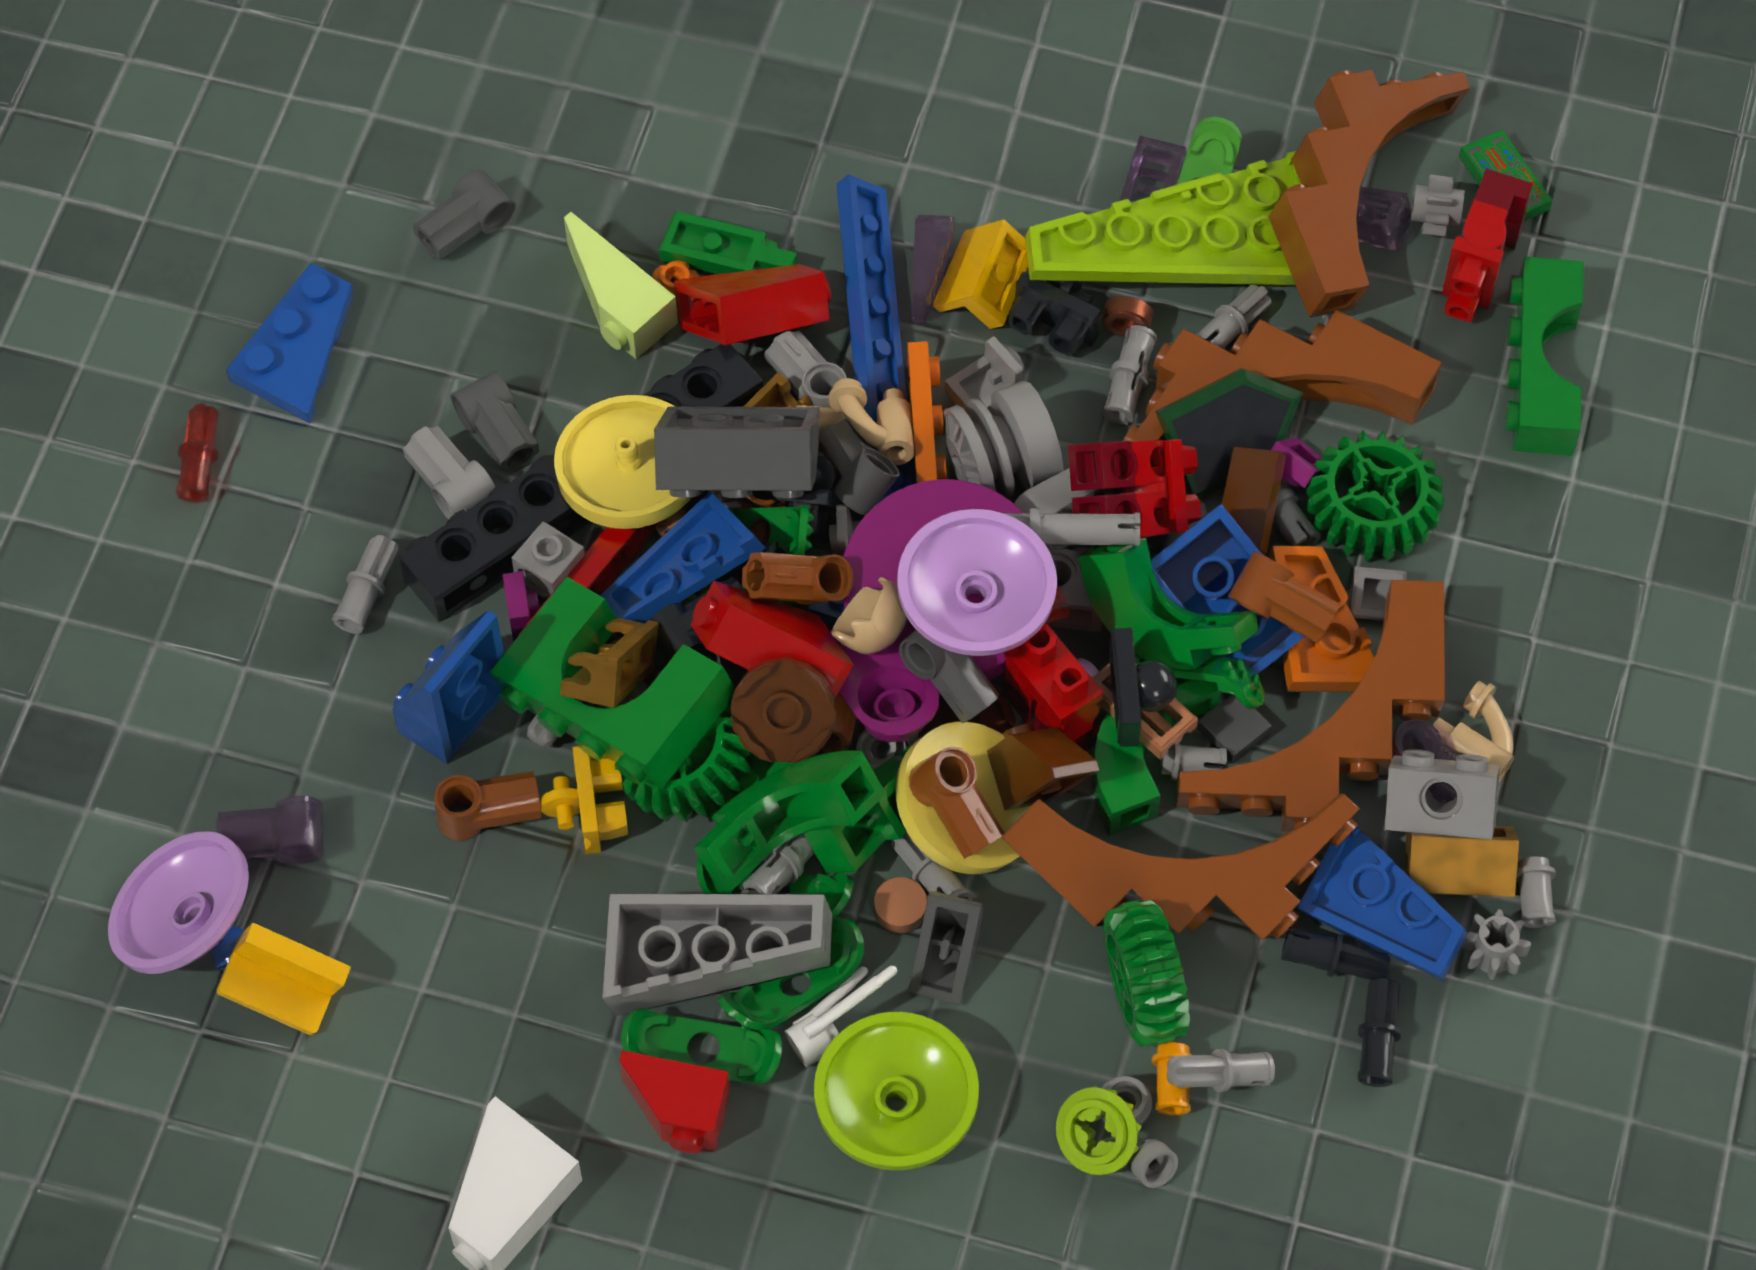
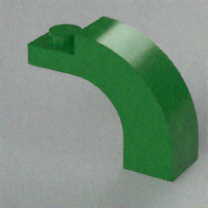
(1128, 596)
(1124, 786)
(793, 800)

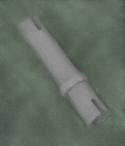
(1083, 528)

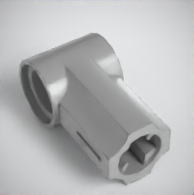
(804, 367)
(448, 473)

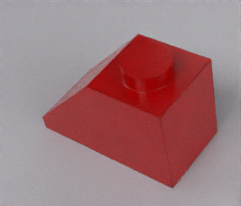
(679, 1099)

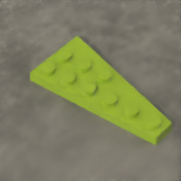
(1180, 234)

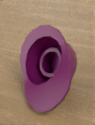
(888, 696)

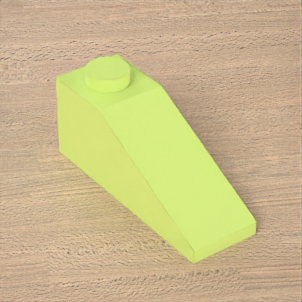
(625, 299)

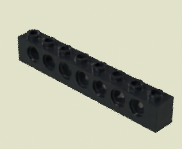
(450, 585)

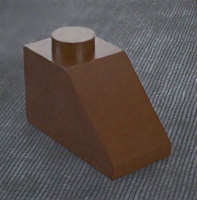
(1037, 765)

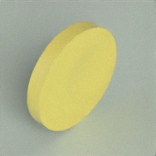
(609, 463)
(924, 823)

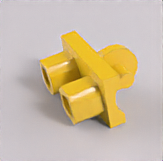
(597, 820)

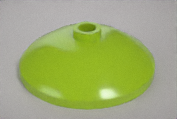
(901, 1059)

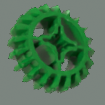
(1369, 512)
(703, 775)
(1146, 973)

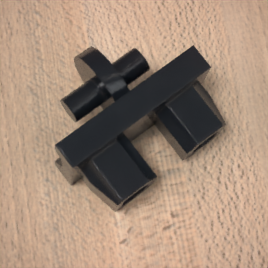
(1058, 306)
(820, 499)

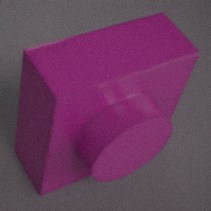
(1299, 462)
(521, 603)

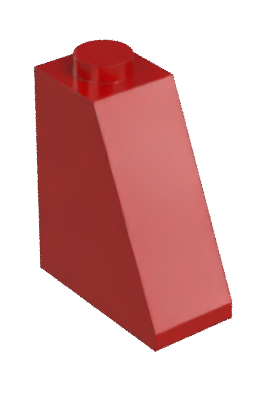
(752, 302)
(765, 629)

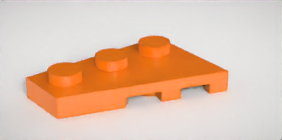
(926, 419)
(1344, 650)

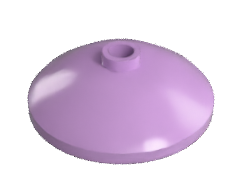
(982, 556)
(178, 903)

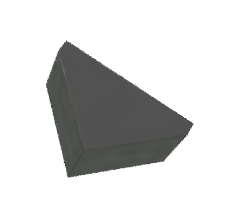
(946, 947)

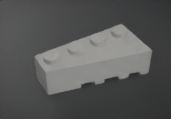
(708, 943)

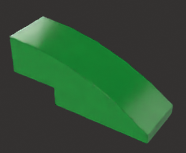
(848, 847)

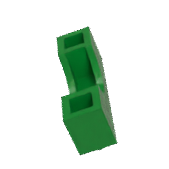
(1544, 406)

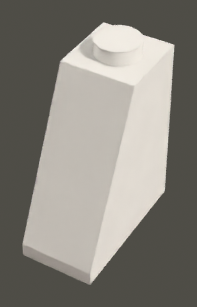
(508, 1189)

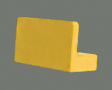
(984, 273)
(281, 978)

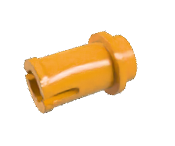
(1170, 1098)

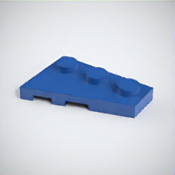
(293, 345)
(683, 561)
(1381, 906)

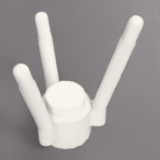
(815, 1030)

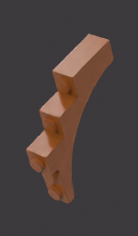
(1318, 216)
(1337, 364)
(1357, 739)
(1248, 883)

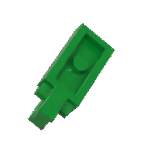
(720, 246)

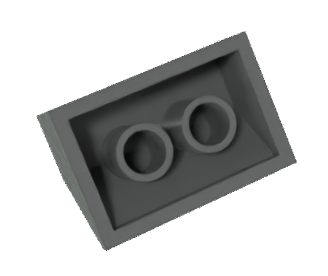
(737, 450)

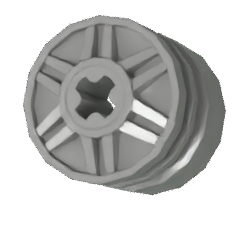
(1008, 442)

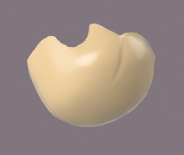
(871, 619)

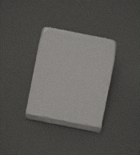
(1370, 590)

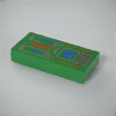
(1500, 155)

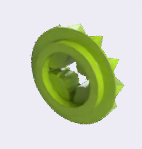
(1077, 1138)

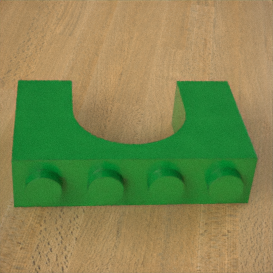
(643, 736)

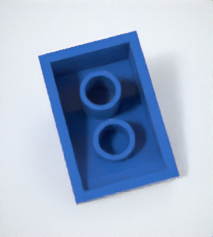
(1201, 572)
(453, 690)

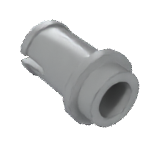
(1191, 758)
(1535, 889)

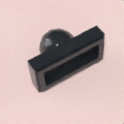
(1135, 687)

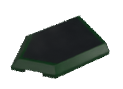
(1228, 414)

